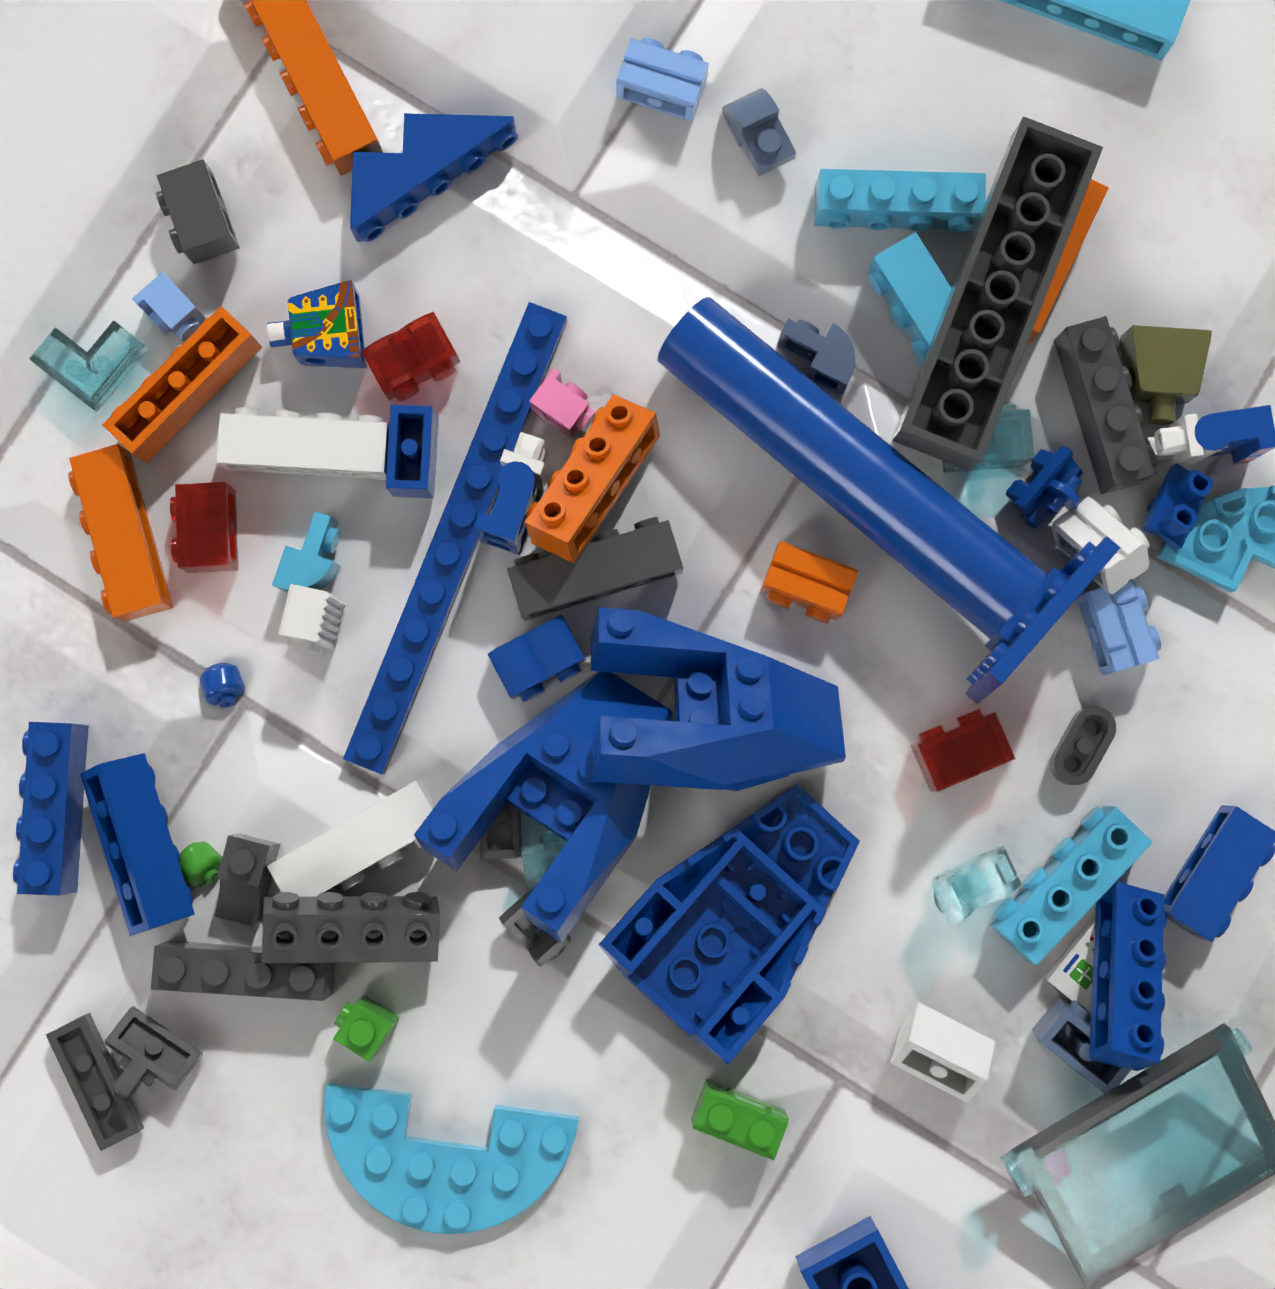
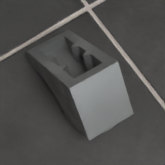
(245, 878)

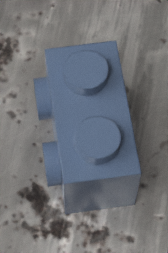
(1067, 1034)

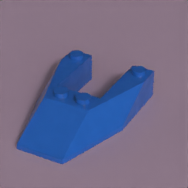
(734, 710)
(548, 777)

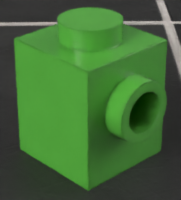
(364, 1027)

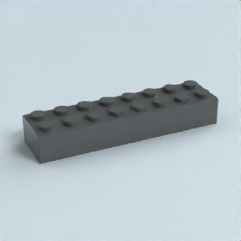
(997, 294)

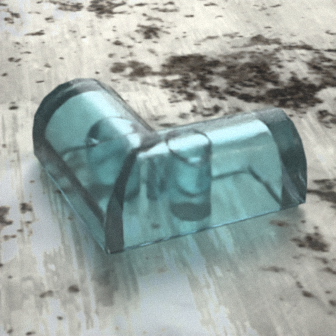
(95, 373)

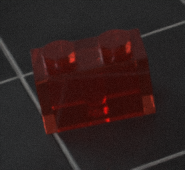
(205, 527)
(962, 751)

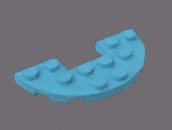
(1227, 537)
(440, 1182)

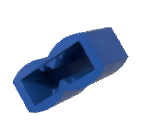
(537, 658)

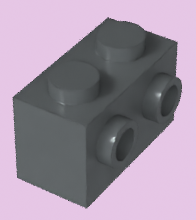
(197, 212)

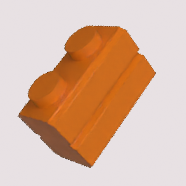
(808, 582)

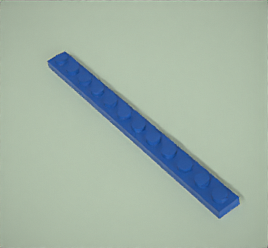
(454, 541)

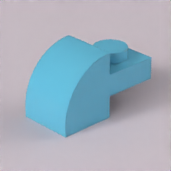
(309, 565)

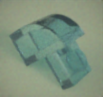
(974, 884)

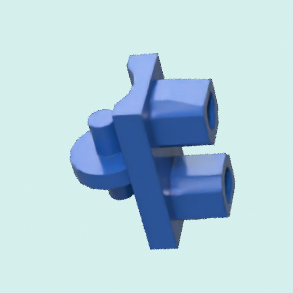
(1050, 489)
(1177, 505)

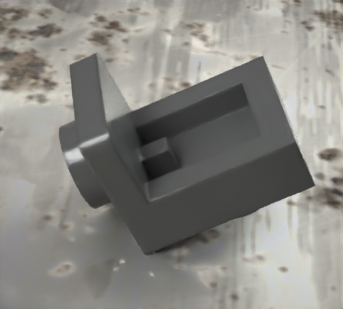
(538, 943)

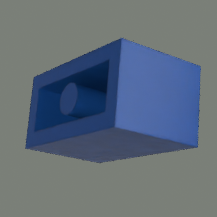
(412, 451)

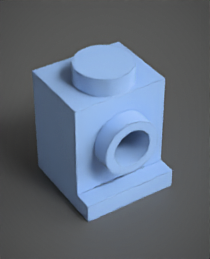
(169, 307)

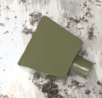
(1165, 367)

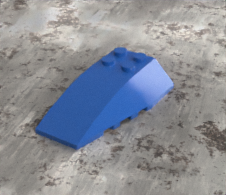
(734, 921)

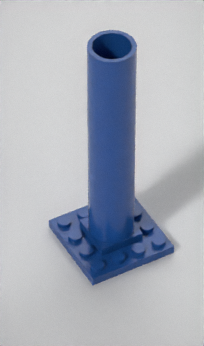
(878, 490)

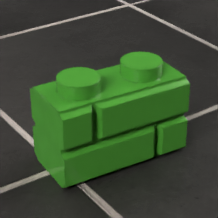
(739, 1119)

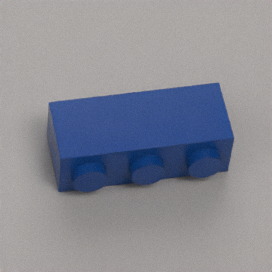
(1219, 873)

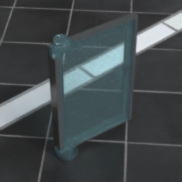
(1150, 1154)

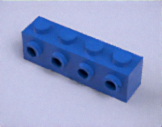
(51, 808)
(137, 843)
(1128, 978)

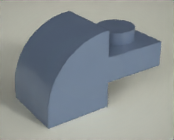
(758, 129)
(830, 355)

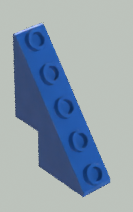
(433, 155)

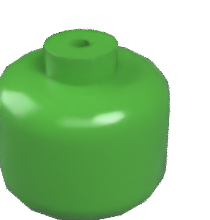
(200, 864)

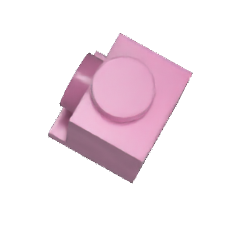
(562, 405)

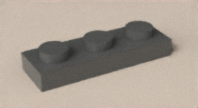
(91, 1079)

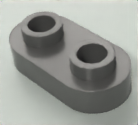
(1085, 749)

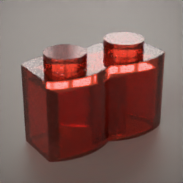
(411, 357)

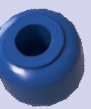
(221, 684)

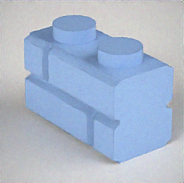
(662, 78)
(1119, 628)

